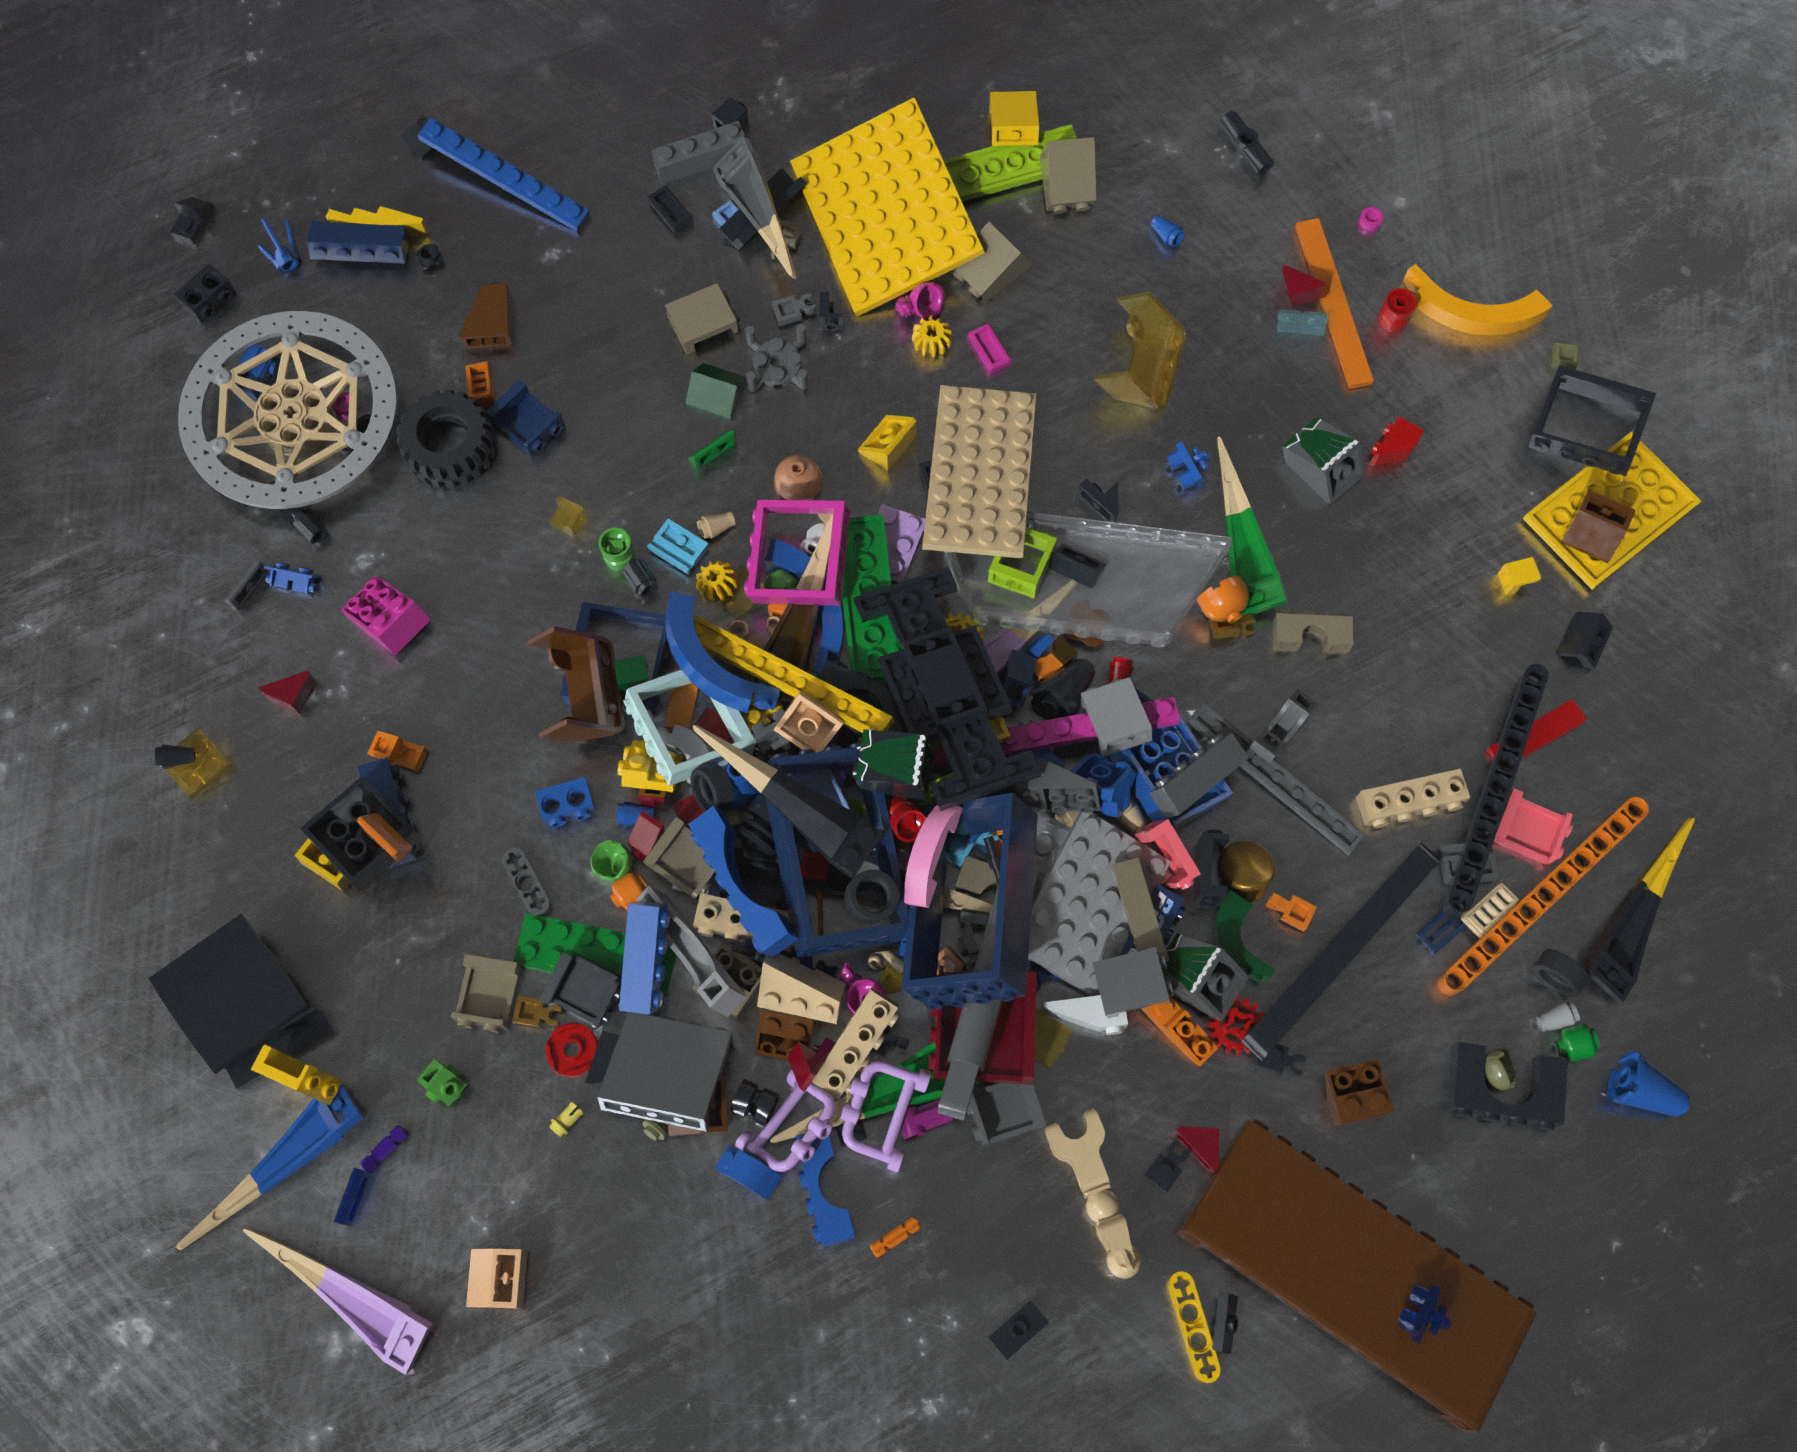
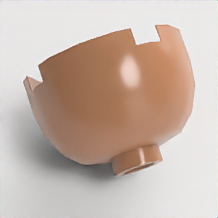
(798, 478)

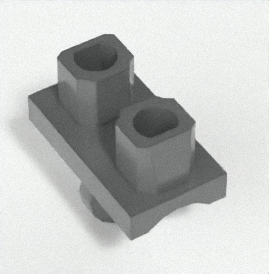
(767, 738)

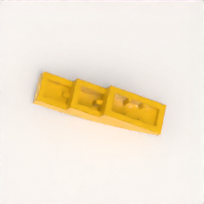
(414, 225)

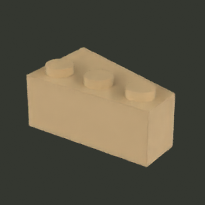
(798, 990)

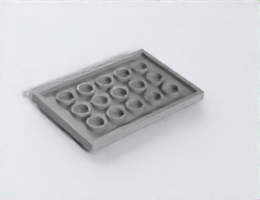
(1079, 905)

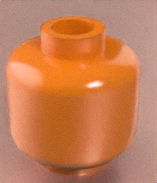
(627, 889)

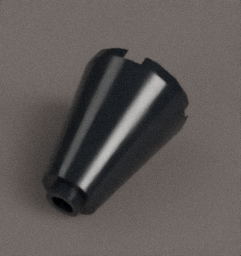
(1061, 692)

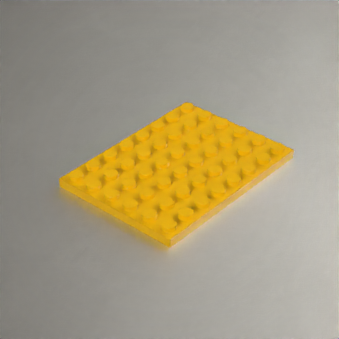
(886, 207)

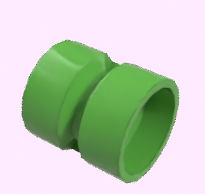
(616, 548)

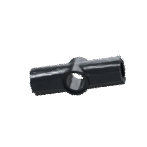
(1239, 135)
(304, 522)

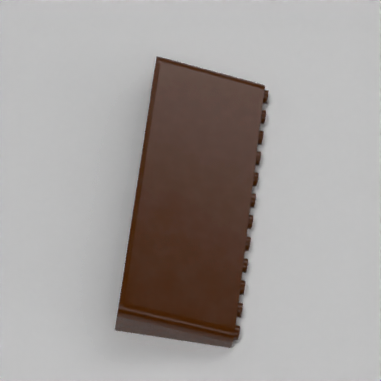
(1354, 1271)

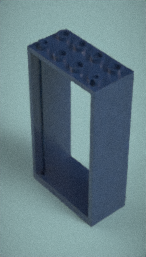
(791, 872)
(1013, 916)

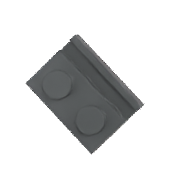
(1450, 856)

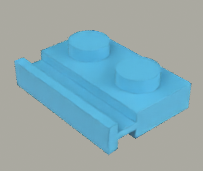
(678, 546)

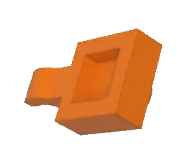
(1295, 911)

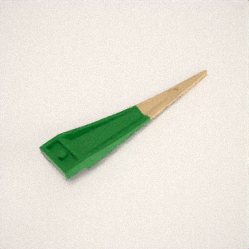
(1249, 550)
(880, 1097)

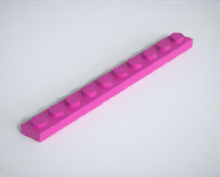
(1068, 730)

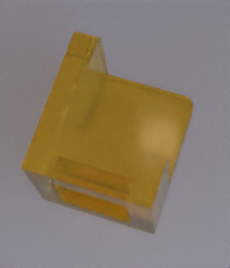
(568, 517)

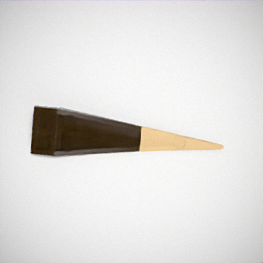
(796, 627)

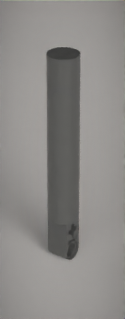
(972, 1034)

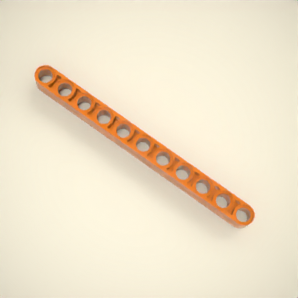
(1552, 886)

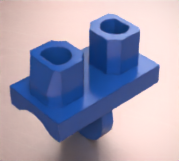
(1181, 457)

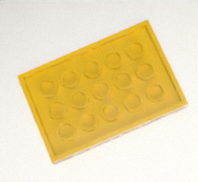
(1647, 488)

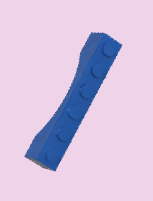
(717, 838)

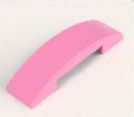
(925, 855)

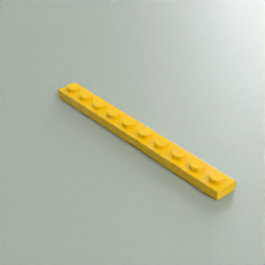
(788, 677)

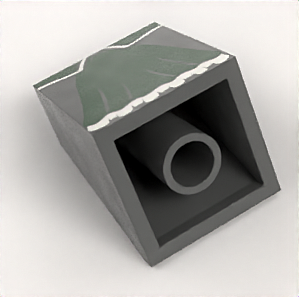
(1325, 459)
(1203, 975)

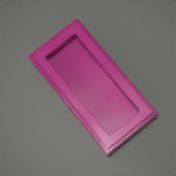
(989, 348)

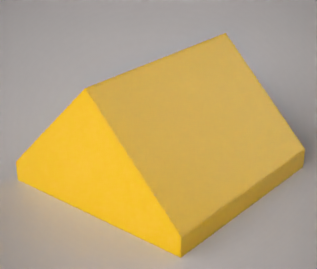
(889, 440)

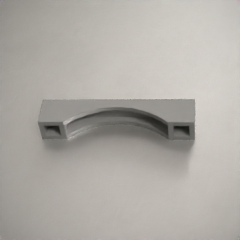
(708, 974)

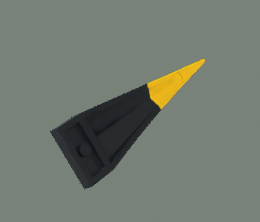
(1622, 944)

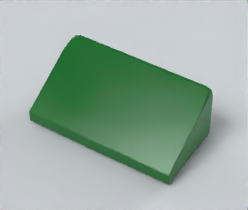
(712, 449)

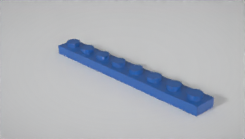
(503, 174)

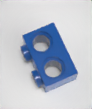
(565, 795)

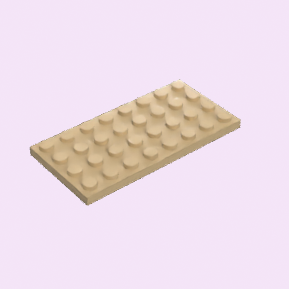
(980, 472)

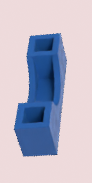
(832, 1222)

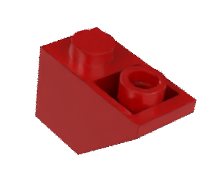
(1398, 442)

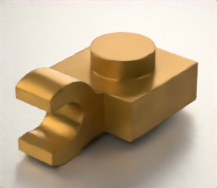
(1227, 629)

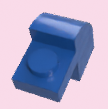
(748, 1172)

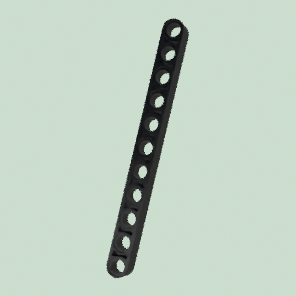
(1489, 798)
(1340, 951)

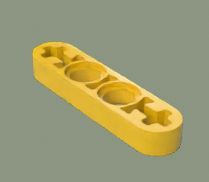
(1199, 1325)

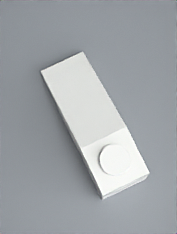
(1086, 1013)

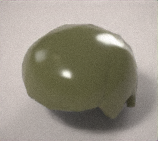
(1499, 1069)

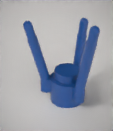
(285, 258)

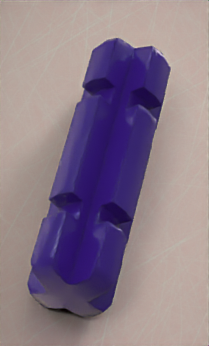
(384, 1148)

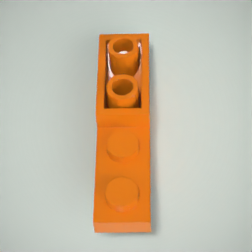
(1182, 1030)

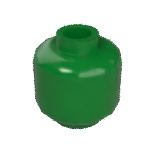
(1578, 1042)

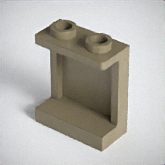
(701, 316)
(680, 860)
(487, 993)

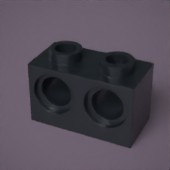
(202, 290)

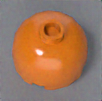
(1225, 601)

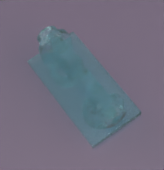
(1301, 323)

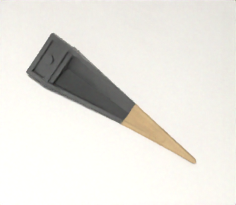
(745, 182)

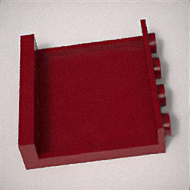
(1012, 1044)

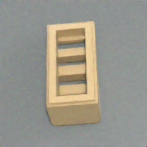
(1501, 898)

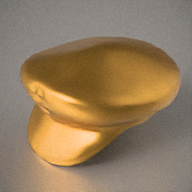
(1247, 869)

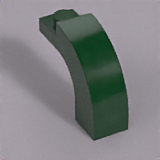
(1228, 937)

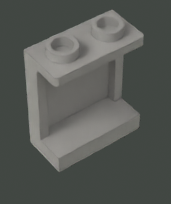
(1117, 716)

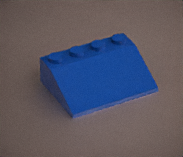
(1156, 759)

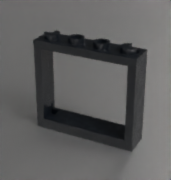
(1602, 390)

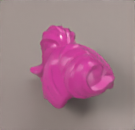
(924, 301)
(857, 987)

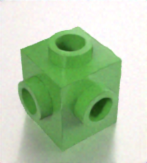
(442, 1082)

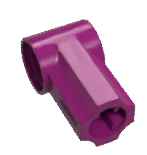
(922, 1118)

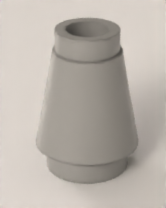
(1559, 1017)

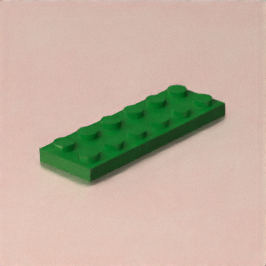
(546, 938)

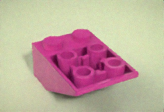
(386, 614)

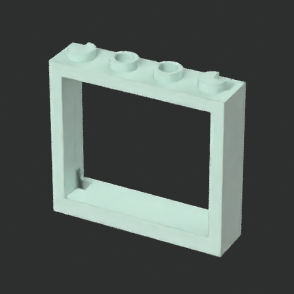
(654, 744)

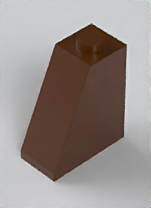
(489, 318)

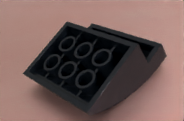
(228, 993)

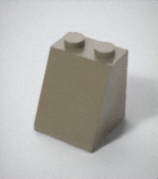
(1069, 174)
(995, 268)

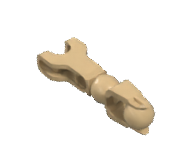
(1101, 1203)

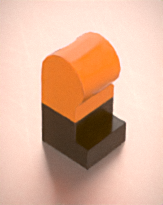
(1060, 657)

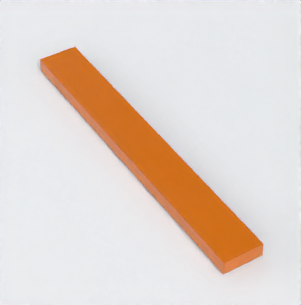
(1334, 304)

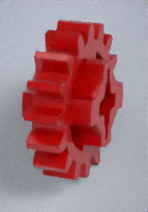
(1235, 1016)

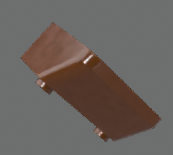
(590, 682)

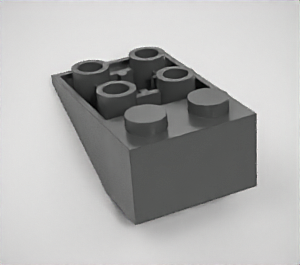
(1059, 791)

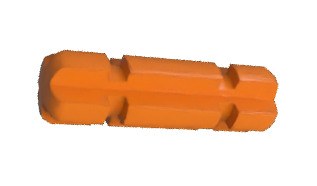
(895, 1236)

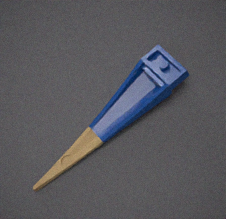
(308, 1137)

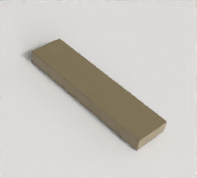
(1138, 906)

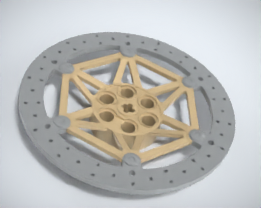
(291, 415)

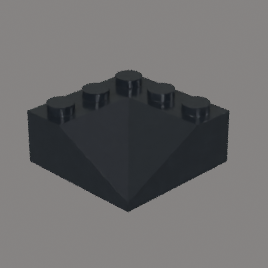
(346, 843)

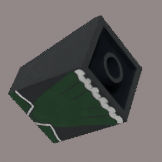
(895, 764)

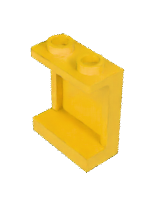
(1014, 118)
(286, 1070)

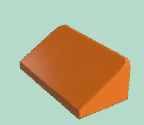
(385, 835)

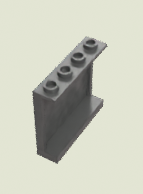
(665, 1070)

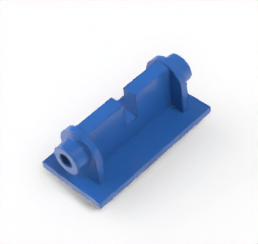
(302, 578)

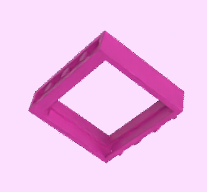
(837, 554)

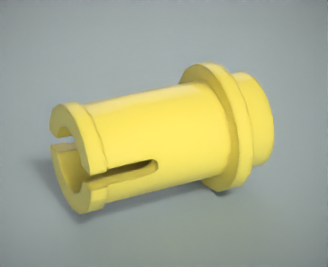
(564, 1120)

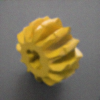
(932, 336)
(716, 581)

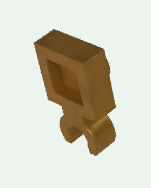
(532, 1011)

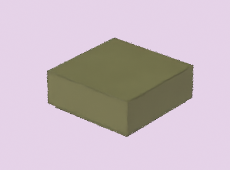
(1565, 355)

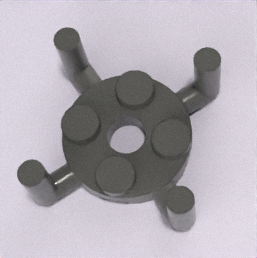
(773, 350)

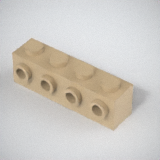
(1413, 798)
(718, 917)
(856, 1042)

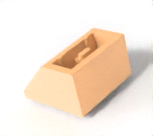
(497, 1278)

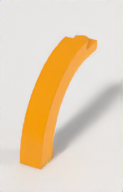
(1475, 317)

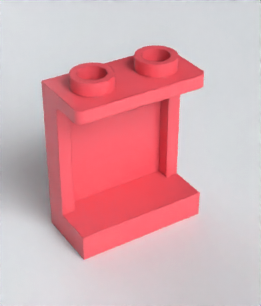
(1532, 829)
(1171, 848)

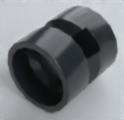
(754, 1102)

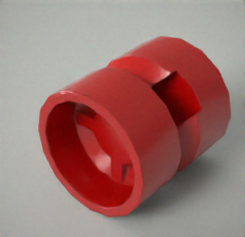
(1397, 310)
(905, 818)

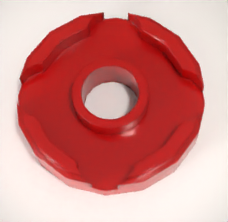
(558, 1042)

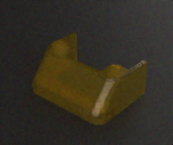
(1154, 357)

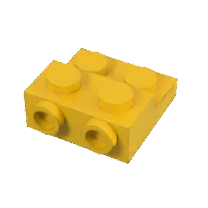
(640, 769)

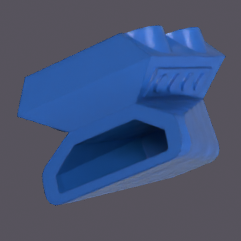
(1112, 782)

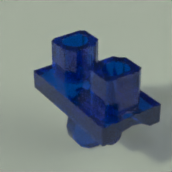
(1417, 1324)

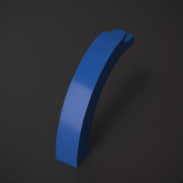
(784, 556)
(702, 669)

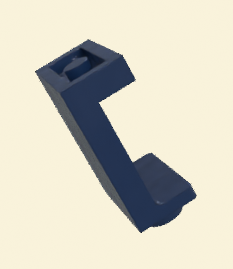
(524, 419)

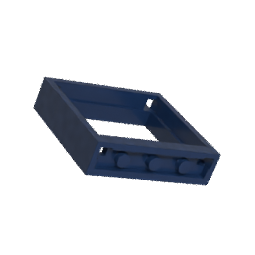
(629, 617)

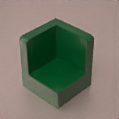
(630, 671)

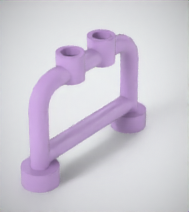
(850, 1113)
(802, 1147)

